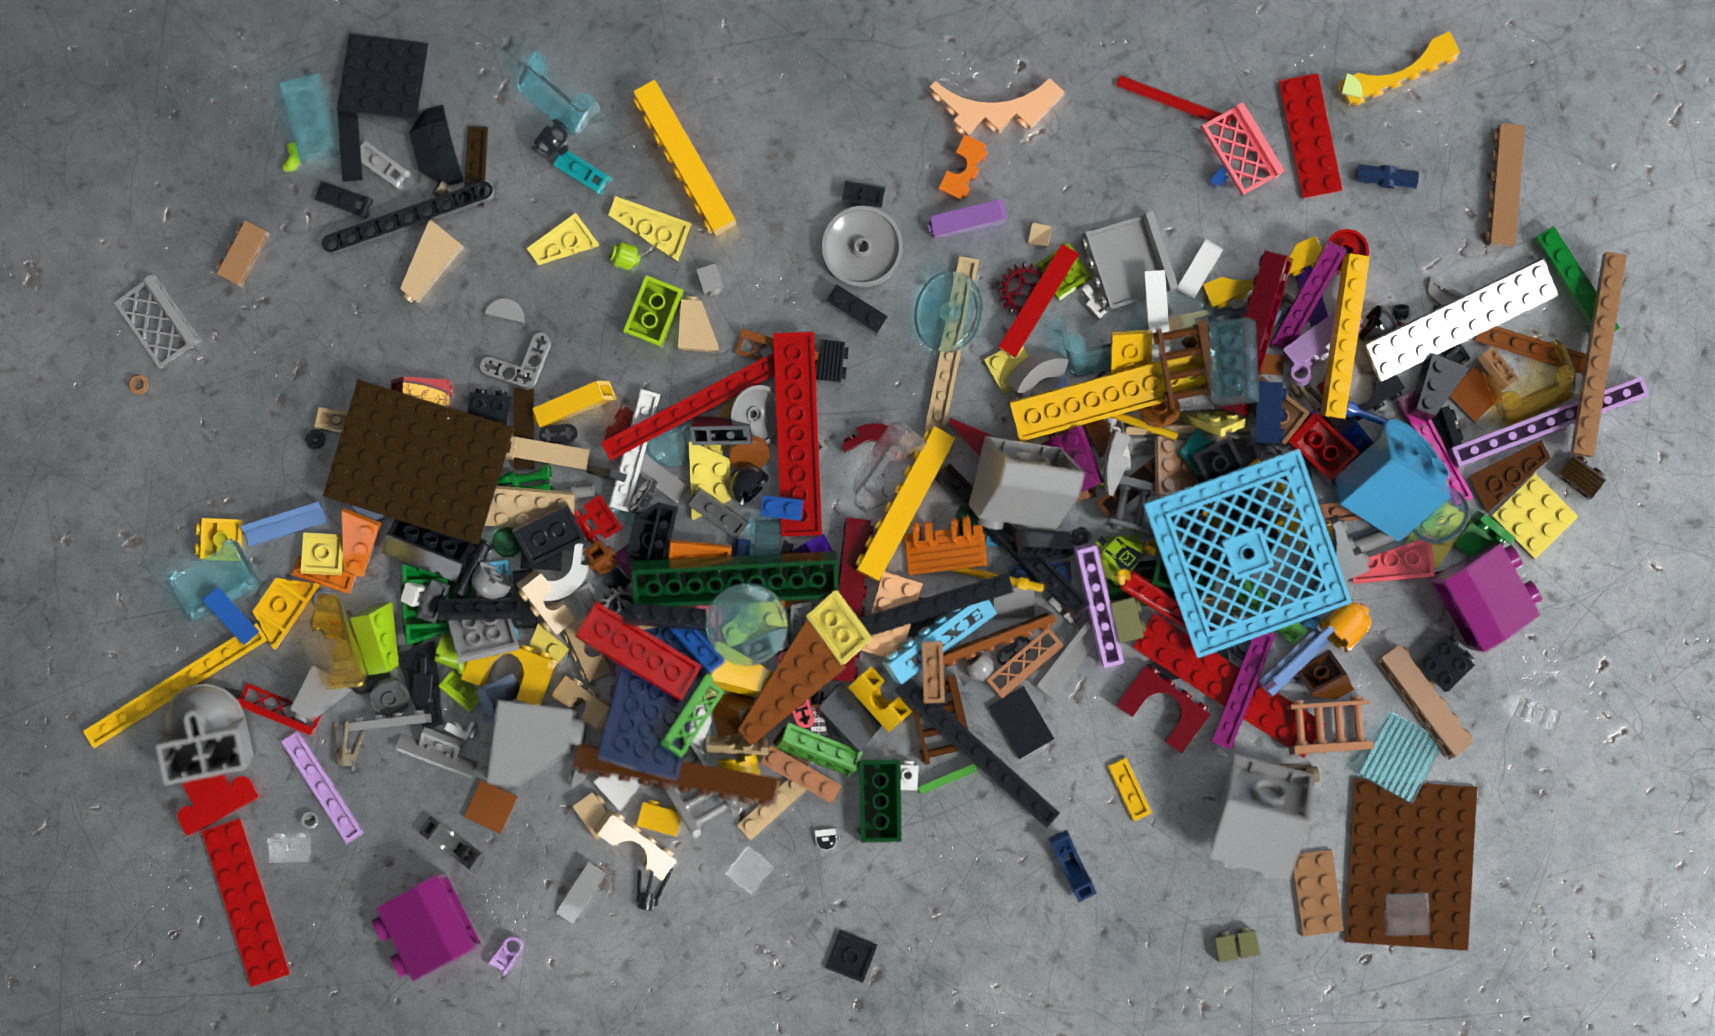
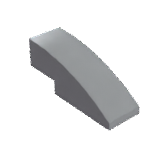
(1114, 460)
(581, 892)

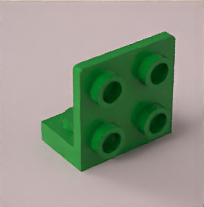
(1481, 533)

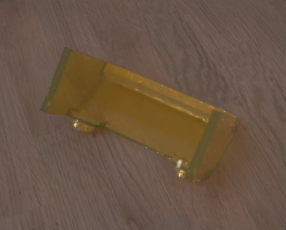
(1515, 409)

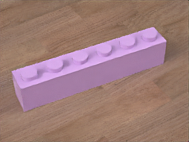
(1100, 607)

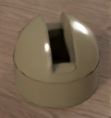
(440, 189)

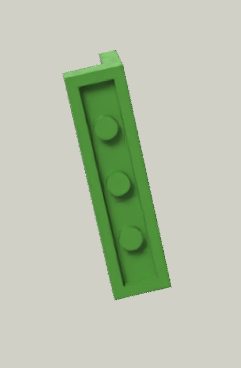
(1293, 632)
(687, 711)
(819, 750)

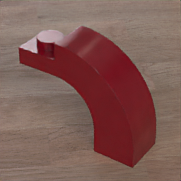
(867, 433)

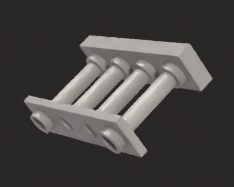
(683, 807)

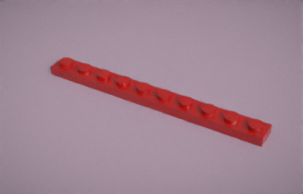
(689, 407)

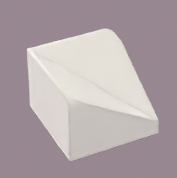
(413, 593)

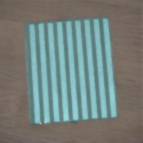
(1401, 758)

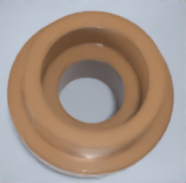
(132, 384)

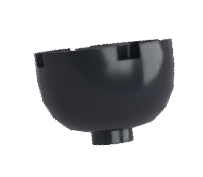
(552, 140)
(1379, 323)
(747, 482)

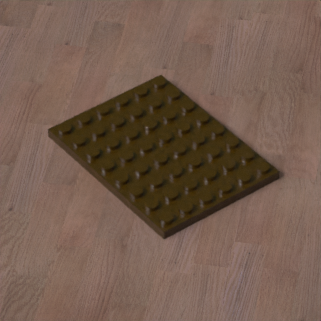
(418, 461)

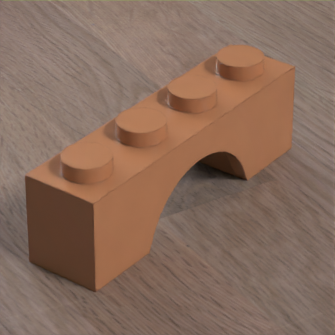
(801, 774)

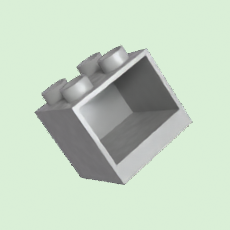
(1262, 817)

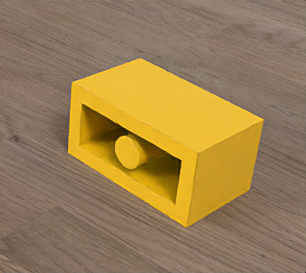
(659, 818)

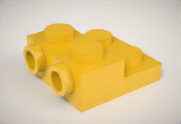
(215, 532)

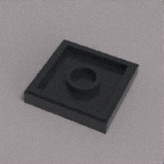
(851, 956)

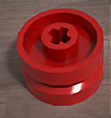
(1353, 243)

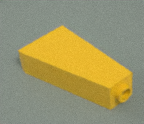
(574, 403)
(741, 679)

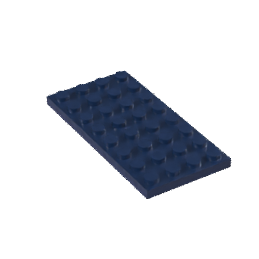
(643, 717)

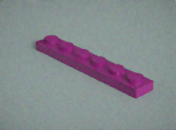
(1309, 295)
(1242, 690)

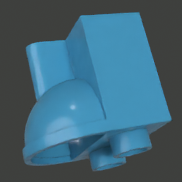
(1395, 481)

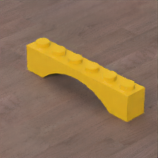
(1438, 51)
(1224, 289)

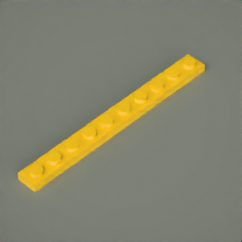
(167, 689)

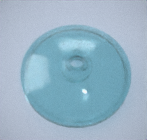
(671, 451)
(1456, 516)

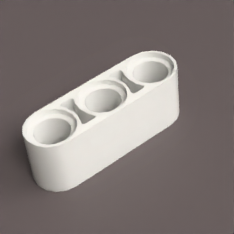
(1199, 269)

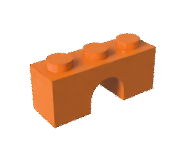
(957, 184)

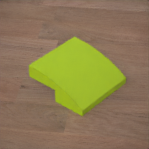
(1074, 279)

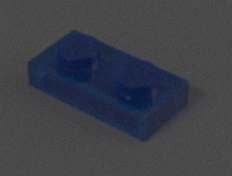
(1355, 435)

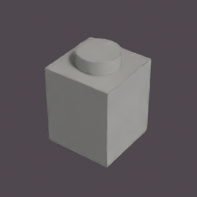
(710, 280)

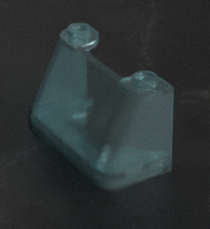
(551, 101)
(226, 568)

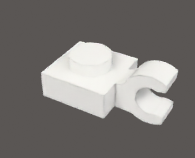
(1093, 301)

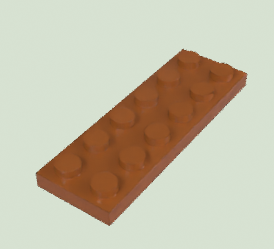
(1005, 636)

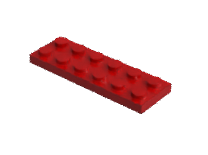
(1310, 136)
(638, 651)

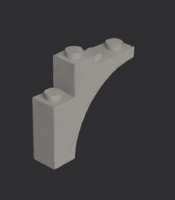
(1350, 558)

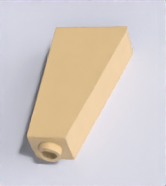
(429, 262)

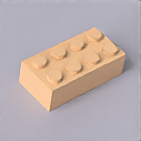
(892, 592)

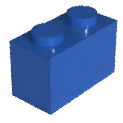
(782, 507)

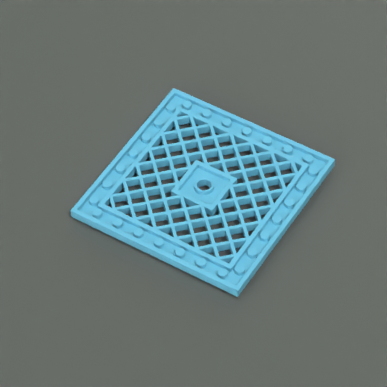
(1335, 593)

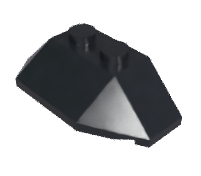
(435, 147)
(652, 533)

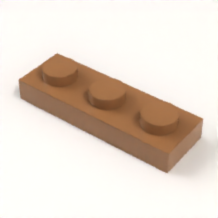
(933, 671)

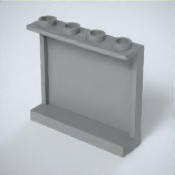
(1122, 255)

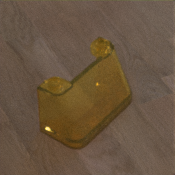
(334, 622)

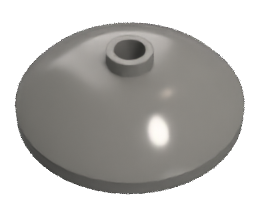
(762, 402)

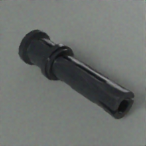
(478, 556)

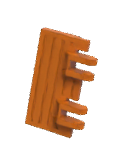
(948, 550)

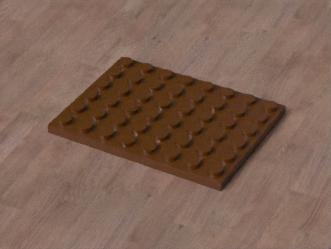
(1411, 851)

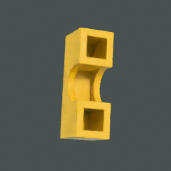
(868, 691)

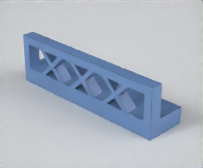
(284, 523)

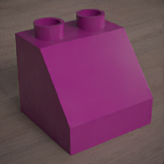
(1488, 596)
(426, 928)

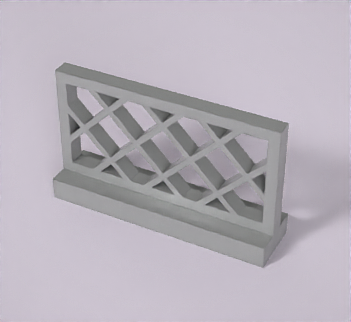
(172, 312)

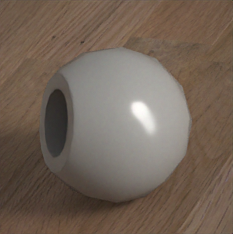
(980, 667)

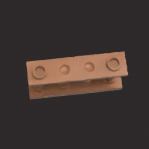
(1340, 742)

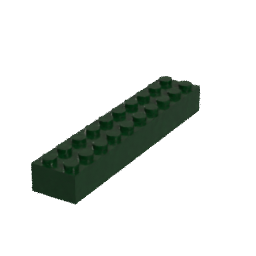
(703, 579)

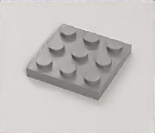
(482, 638)

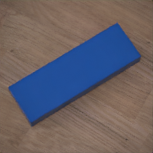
(230, 615)
(699, 648)

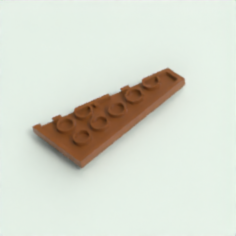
(798, 677)

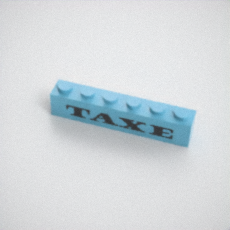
(949, 628)

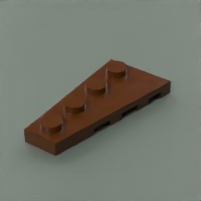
(1502, 477)

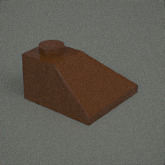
(1325, 677)
(731, 712)

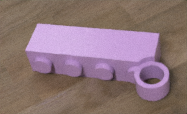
(1311, 348)

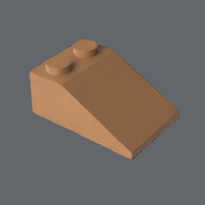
(1294, 415)

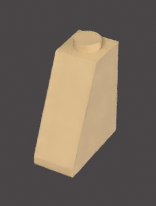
(695, 328)

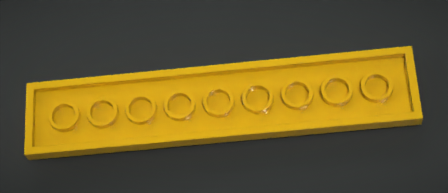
(1099, 398)

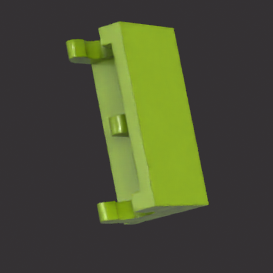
(460, 691)

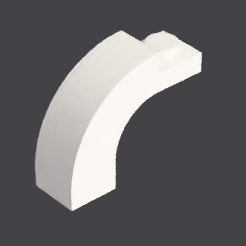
(573, 580)

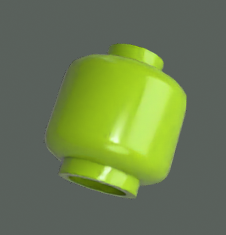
(624, 256)

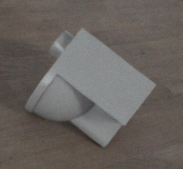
(203, 735)

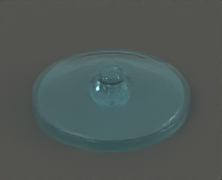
(948, 311)
(747, 624)

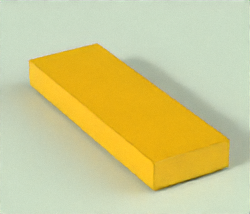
(1129, 789)

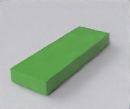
(947, 779)

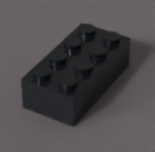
(427, 549)

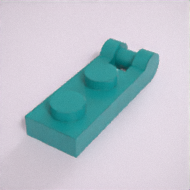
(582, 171)

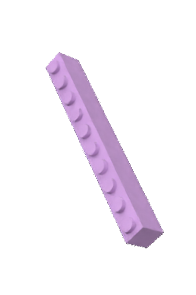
(1543, 424)

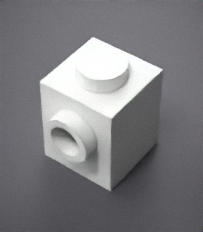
(909, 776)

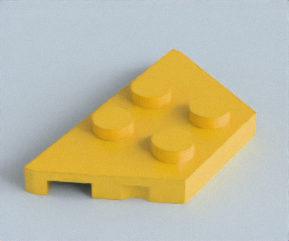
(282, 607)

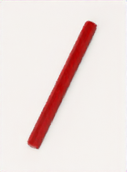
(1169, 99)

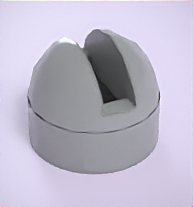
(309, 816)

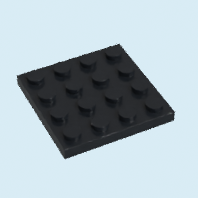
(382, 77)

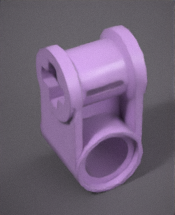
(506, 955)

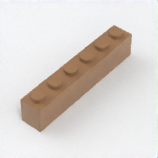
(1506, 185)
(1425, 701)

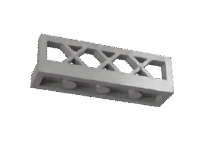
(1067, 661)

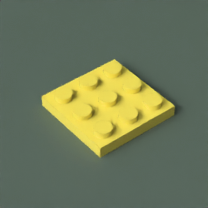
(1534, 516)

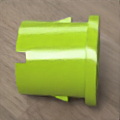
(447, 654)

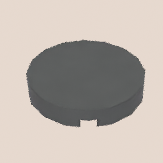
(389, 697)

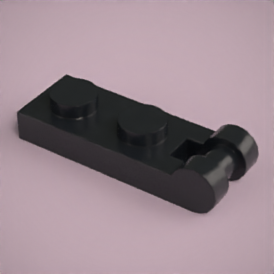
(343, 199)

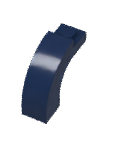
(1072, 866)

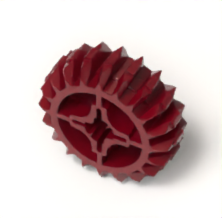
(1015, 293)

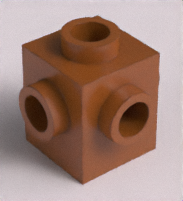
(600, 557)

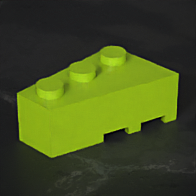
(377, 637)

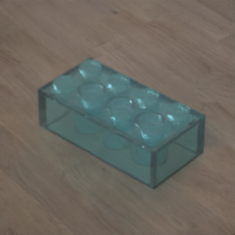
(311, 118)
(1234, 361)

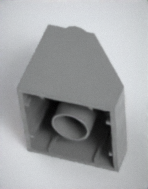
(1024, 484)
(531, 741)

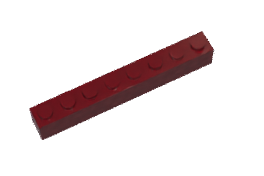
(1264, 306)
(851, 582)

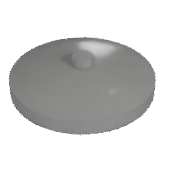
(862, 246)

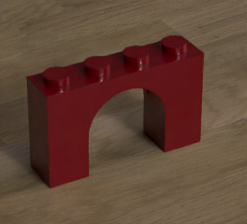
(1191, 714)

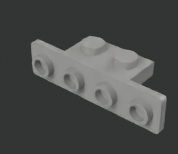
(437, 750)

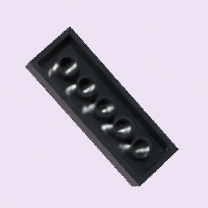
(1221, 458)

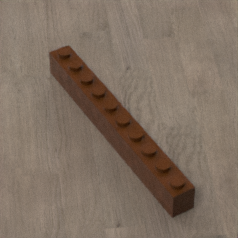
(692, 776)

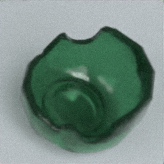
(505, 542)

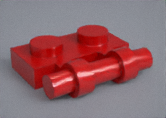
(602, 517)

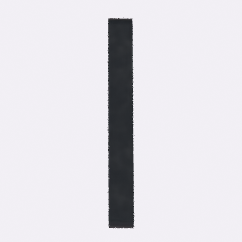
(398, 218)

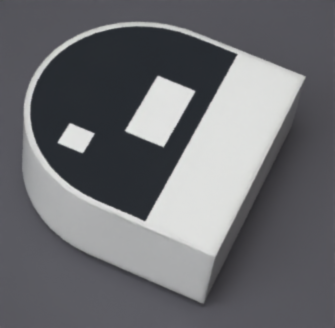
(826, 838)

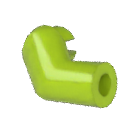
(293, 160)

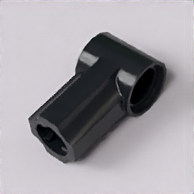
(370, 681)

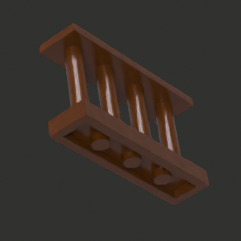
(1202, 349)
(954, 705)

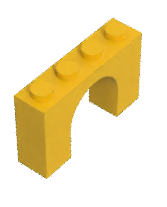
(536, 677)

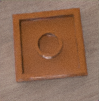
(1472, 394)
(491, 806)

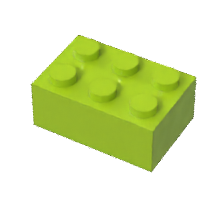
(653, 311)

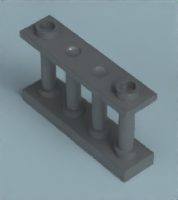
(1144, 489)

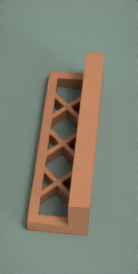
(1010, 685)

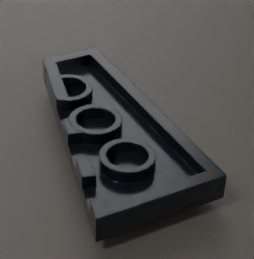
(409, 664)

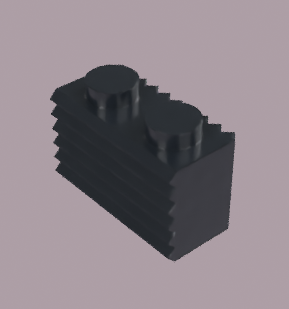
(831, 361)

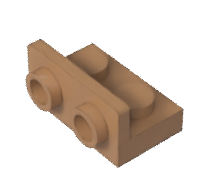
(1497, 366)

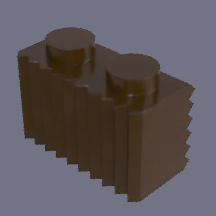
(1581, 476)

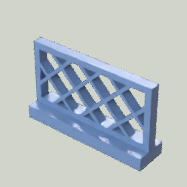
(1295, 660)

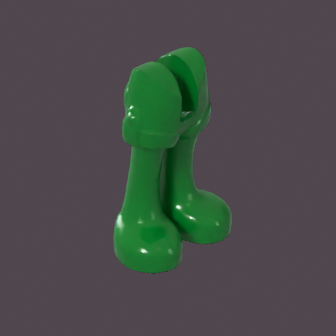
(543, 473)

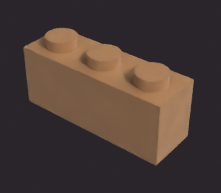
(242, 253)

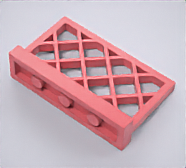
(1253, 138)

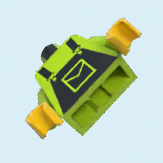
(1122, 556)

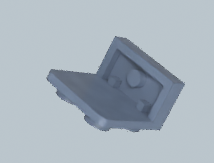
(501, 690)

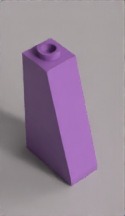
(968, 219)

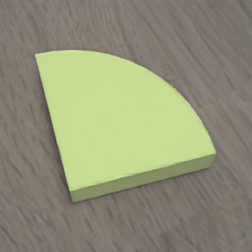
(1352, 87)

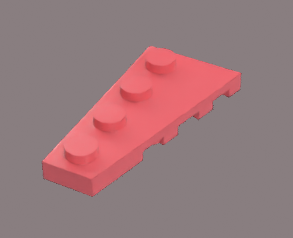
(1399, 563)

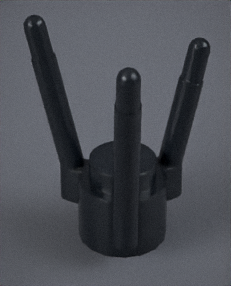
(646, 899)

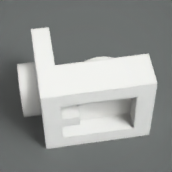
(458, 730)

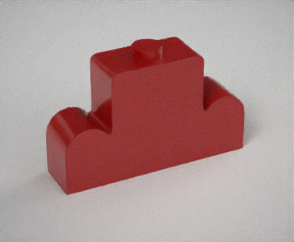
(214, 799)

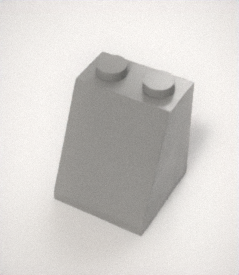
(314, 697)

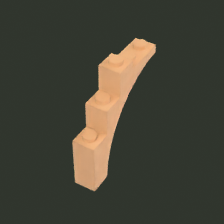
(998, 115)

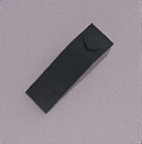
(719, 431)

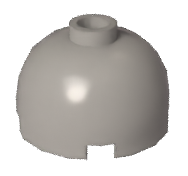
(489, 582)

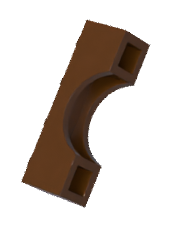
(1109, 503)

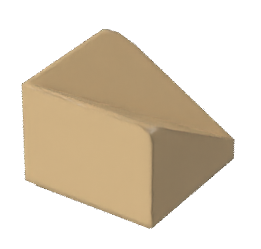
(1039, 235)

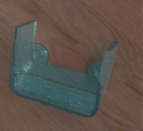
(1095, 359)

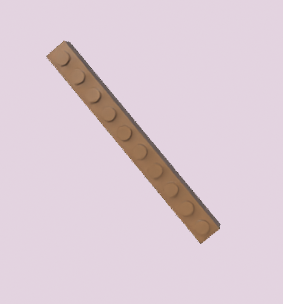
(1598, 354)

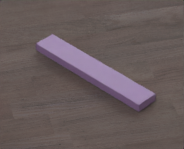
(322, 786)

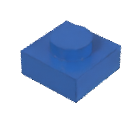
(1219, 178)

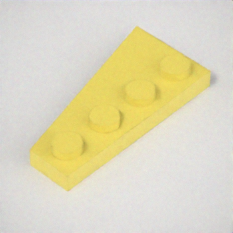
(653, 226)

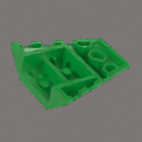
(416, 628)

